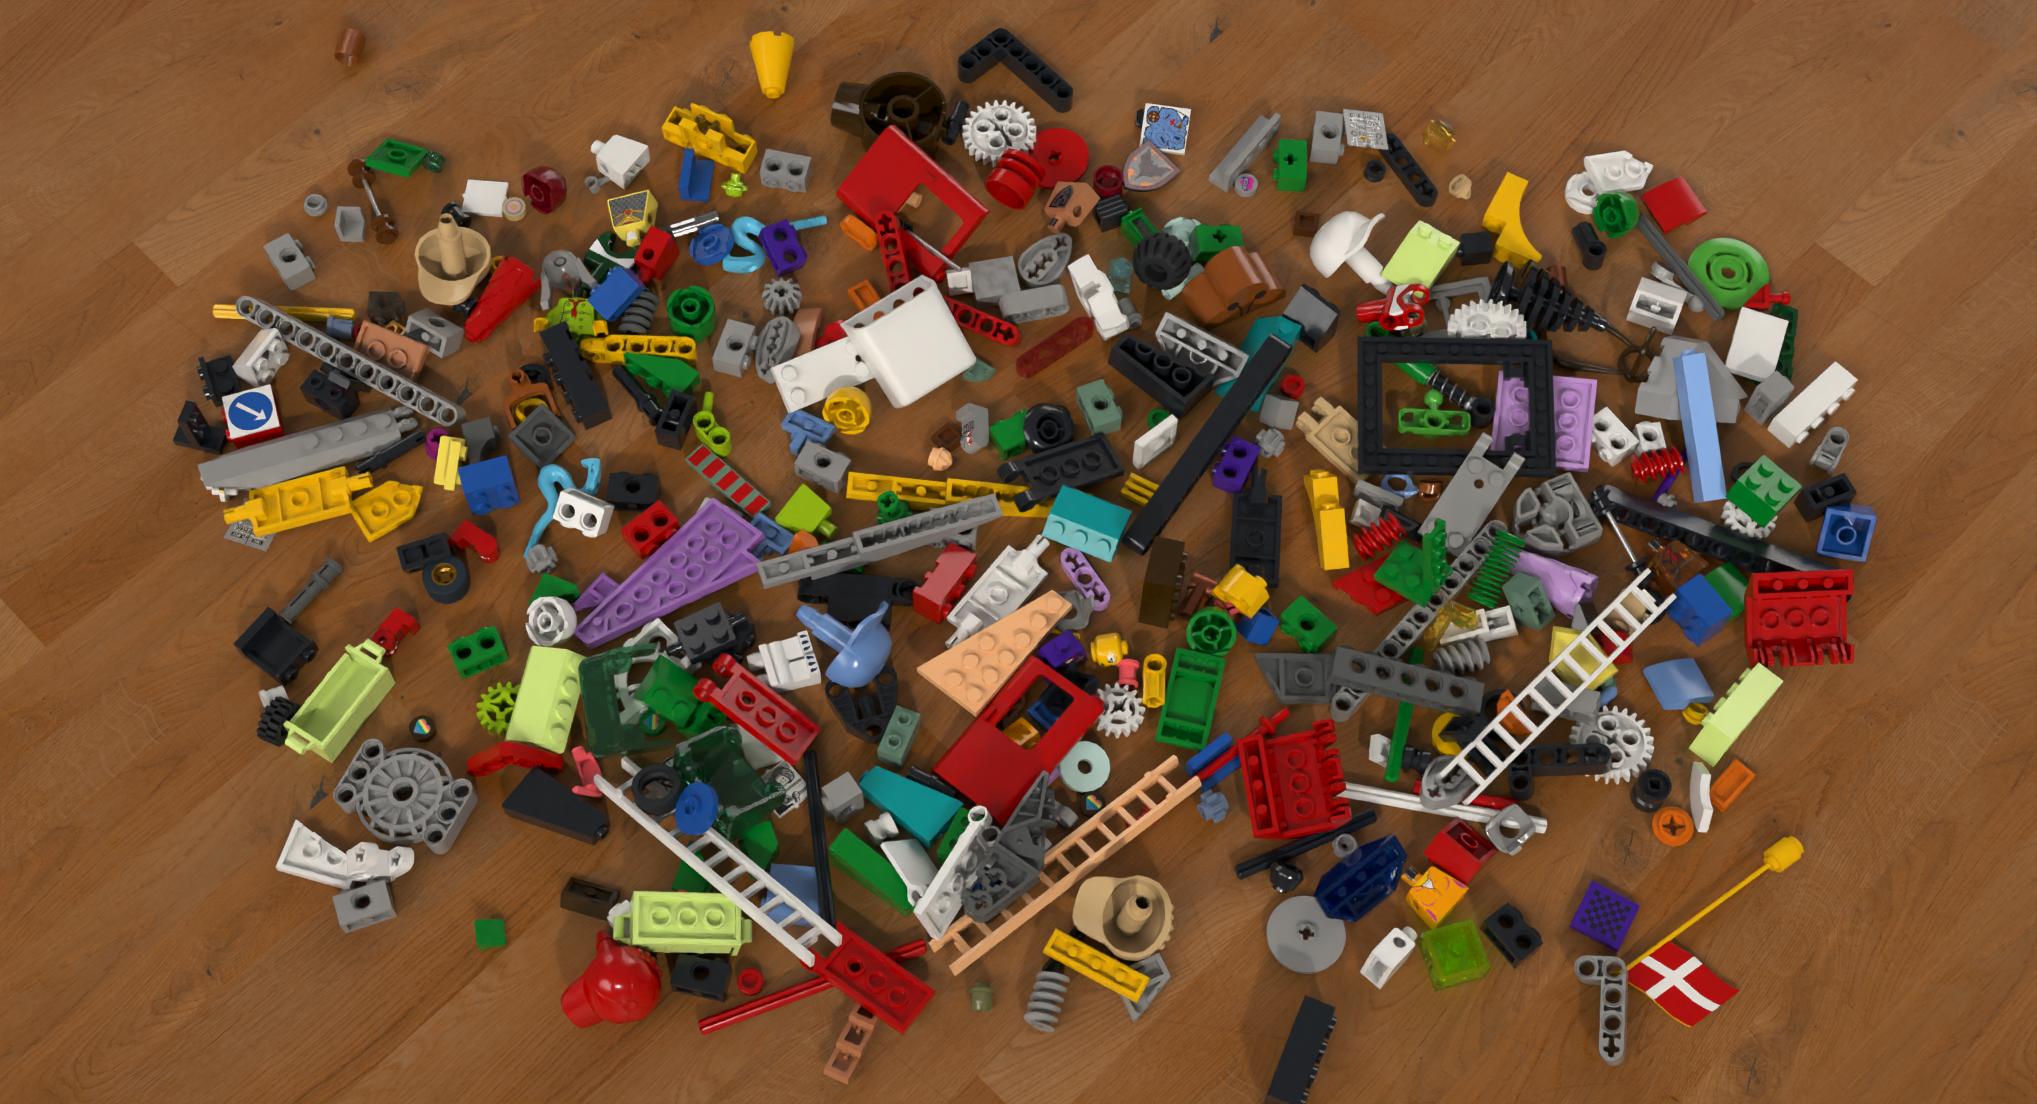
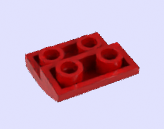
(1673, 204)

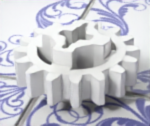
(1742, 523)
(1122, 719)

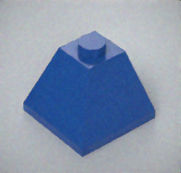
(1846, 532)

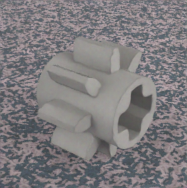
(1270, 442)
(541, 559)

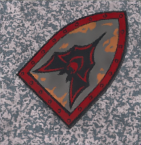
(1147, 169)

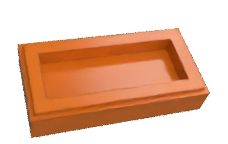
(864, 296)
(1730, 784)

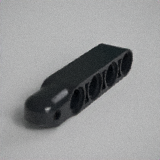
(818, 590)

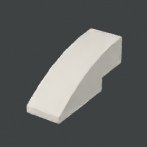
(1491, 626)

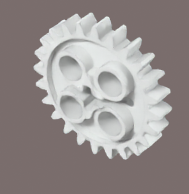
(985, 143)
(1487, 322)
(1624, 729)

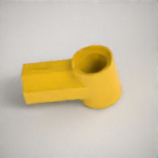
(1154, 681)

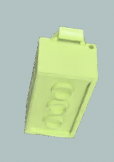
(340, 703)
(683, 923)

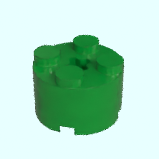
(692, 313)

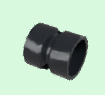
(1650, 790)

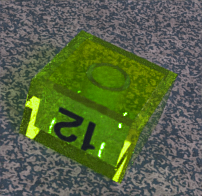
(1454, 955)

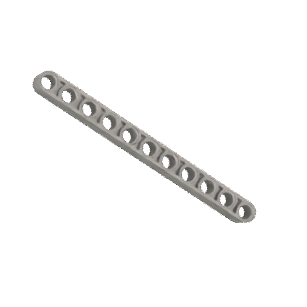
(361, 362)
(1414, 629)

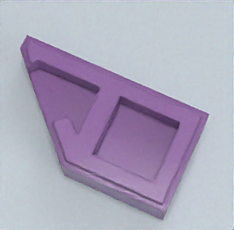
(596, 593)

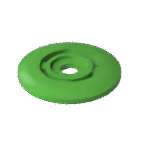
(1731, 254)

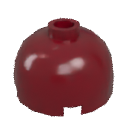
(545, 188)

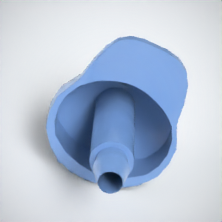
(860, 652)

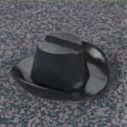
(1047, 427)

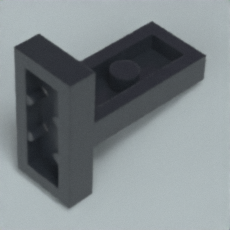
(196, 433)
(1465, 730)

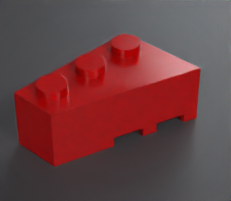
(945, 583)

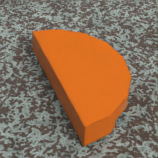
(1510, 722)

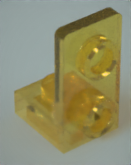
(1452, 612)

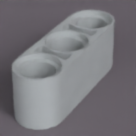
(1034, 304)

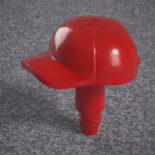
(616, 987)

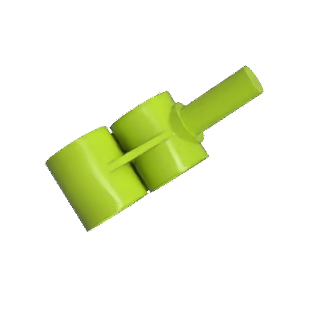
(713, 432)

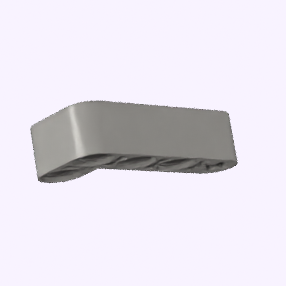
(1608, 1010)

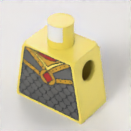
(633, 216)

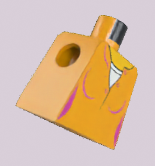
(1433, 894)

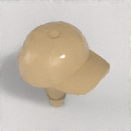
(451, 262)
(1125, 914)

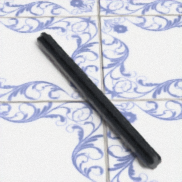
(819, 838)

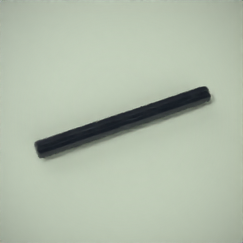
(1303, 845)

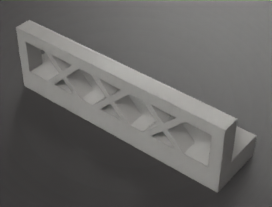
(1245, 152)

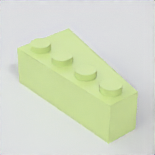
(1734, 713)

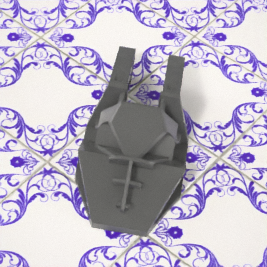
(1014, 855)

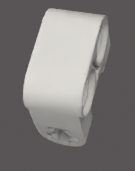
(370, 863)

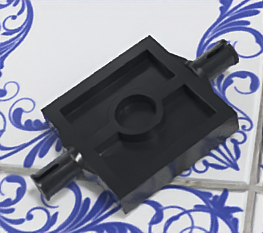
(705, 633)

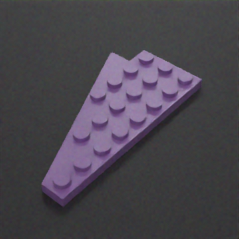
(694, 562)

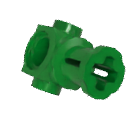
(891, 509)

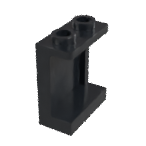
(276, 647)

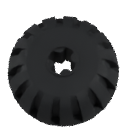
(1162, 261)

